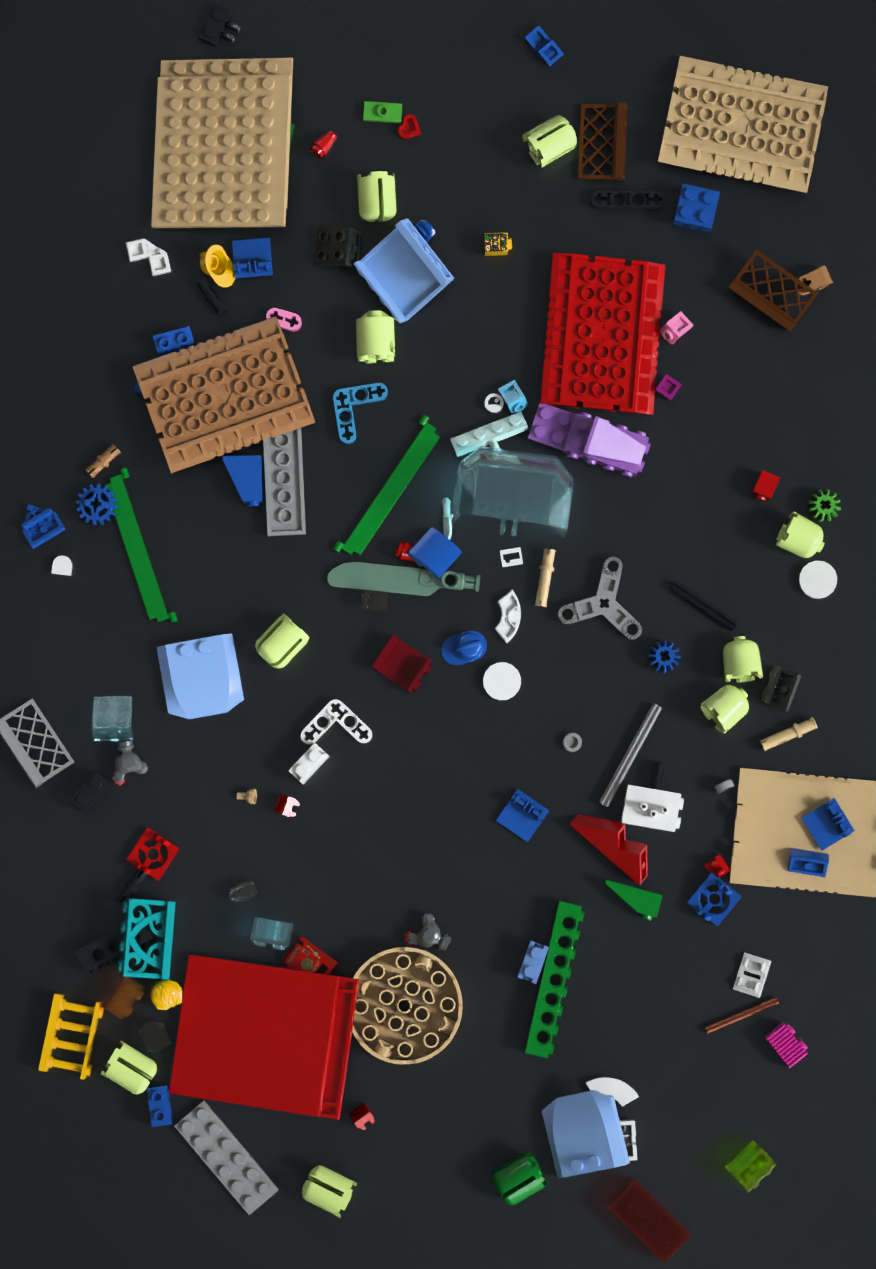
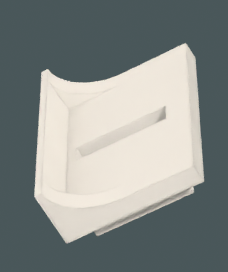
(756, 966)

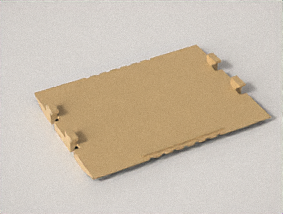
(743, 124)
(773, 824)

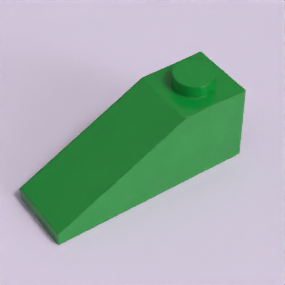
(640, 900)

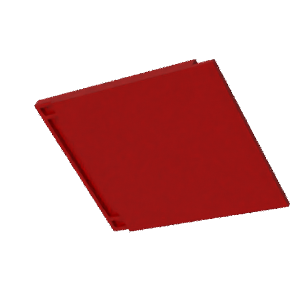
(264, 1036)

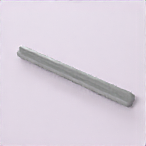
(630, 755)

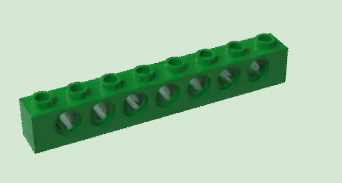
(545, 1048)

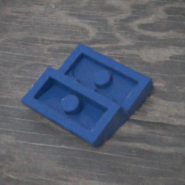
(434, 552)

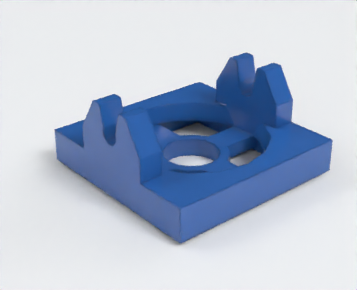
(715, 918)

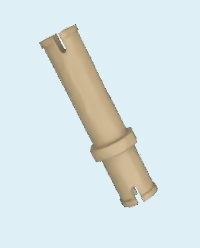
(545, 577)
(788, 734)

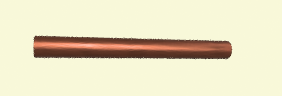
(741, 1015)

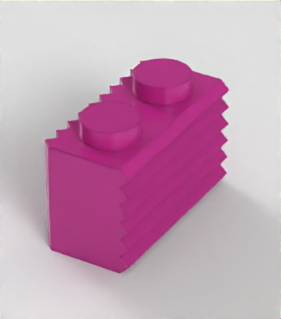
(786, 1044)

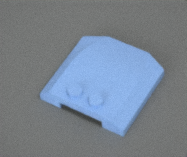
(200, 676)
(584, 1133)

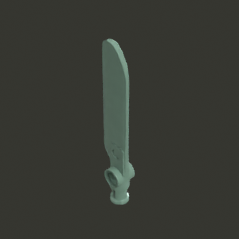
(396, 579)

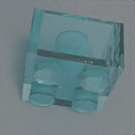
(271, 932)

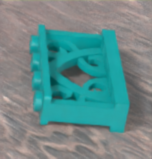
(161, 961)

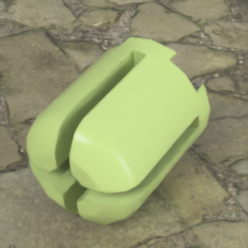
(550, 140)
(376, 196)
(281, 642)
(130, 1069)
(331, 1192)

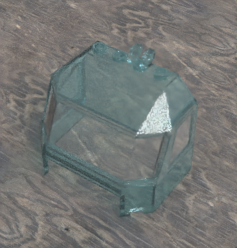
(513, 488)

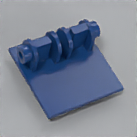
(252, 258)
(173, 341)
(522, 815)
(828, 824)

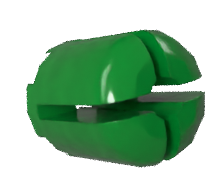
(519, 1179)

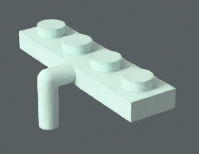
(489, 434)

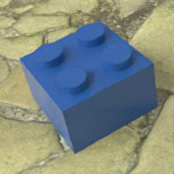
(696, 208)

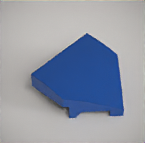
(41, 525)

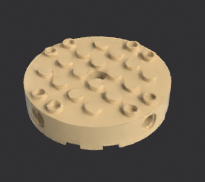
(433, 1010)

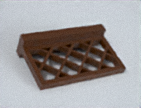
(618, 138)
(761, 302)

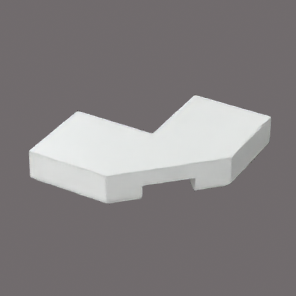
(144, 249)

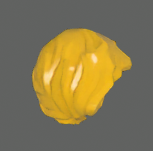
(165, 994)

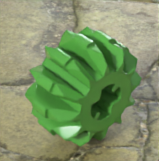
(826, 512)

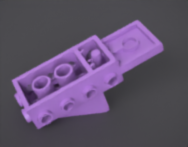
(590, 439)

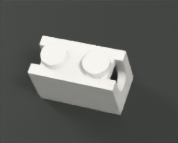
(309, 763)

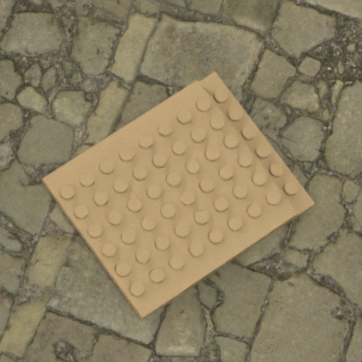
(222, 143)

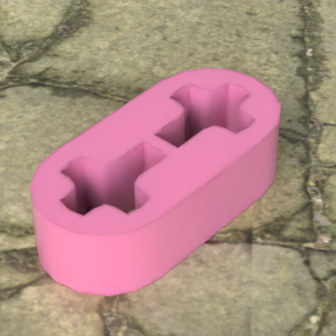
(285, 315)

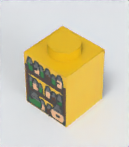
(497, 244)

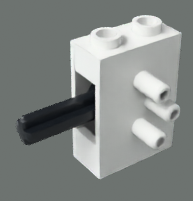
(651, 805)

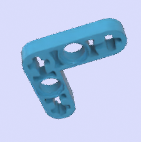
(352, 400)

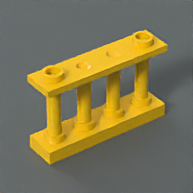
(52, 1042)

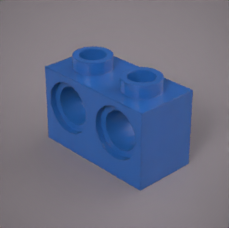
(159, 1105)

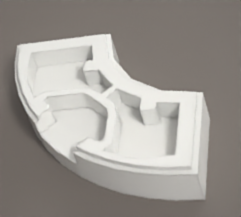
(509, 616)
(610, 1086)

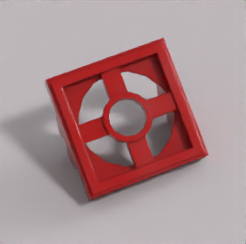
(134, 855)

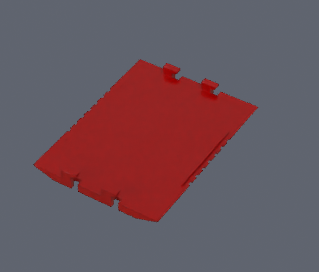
(602, 333)

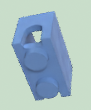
(533, 962)

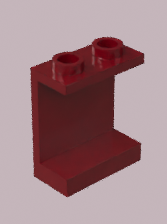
(402, 664)

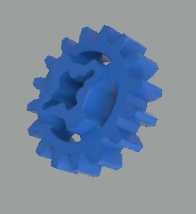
(84, 502)

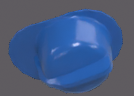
(464, 647)

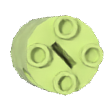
(375, 337)

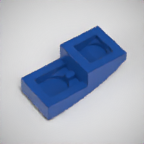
(543, 46)

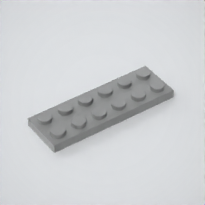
(284, 484)
(226, 1157)

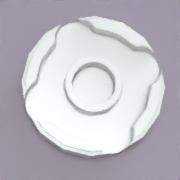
(817, 579)
(502, 681)

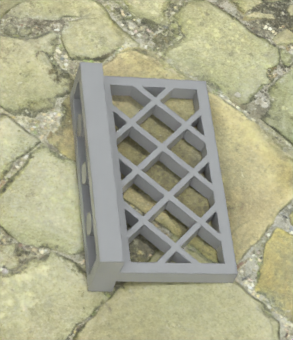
(19, 752)

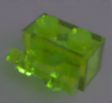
(750, 1166)

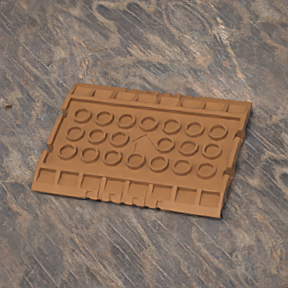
(223, 394)

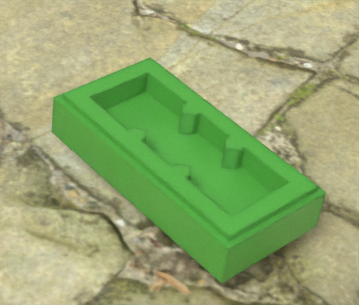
(382, 112)

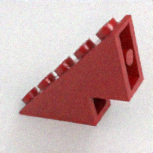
(611, 840)

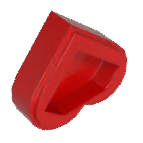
(409, 127)

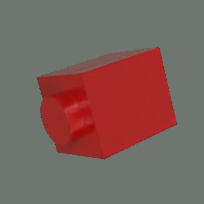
(765, 486)

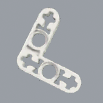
(332, 718)

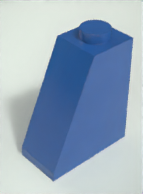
(247, 477)

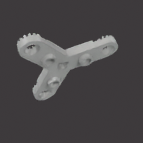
(591, 607)

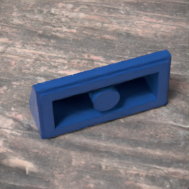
(808, 862)

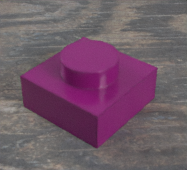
(668, 387)

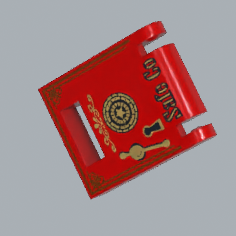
(308, 958)

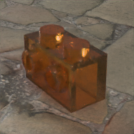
(125, 997)

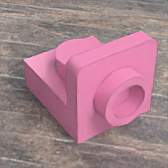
(676, 328)

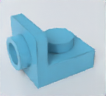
(513, 397)

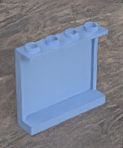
(404, 271)

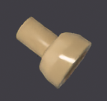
(250, 796)

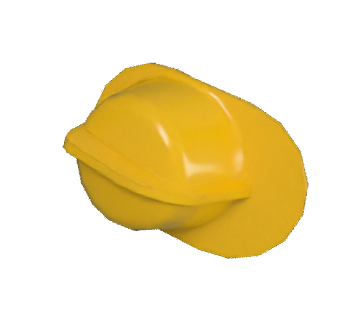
(218, 266)

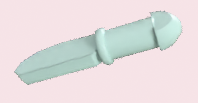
(447, 526)

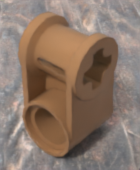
(816, 280)

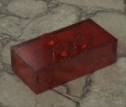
(649, 1221)

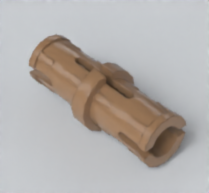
(103, 460)

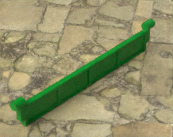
(392, 490)
(137, 551)

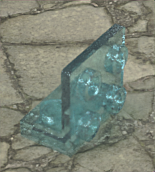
(112, 718)

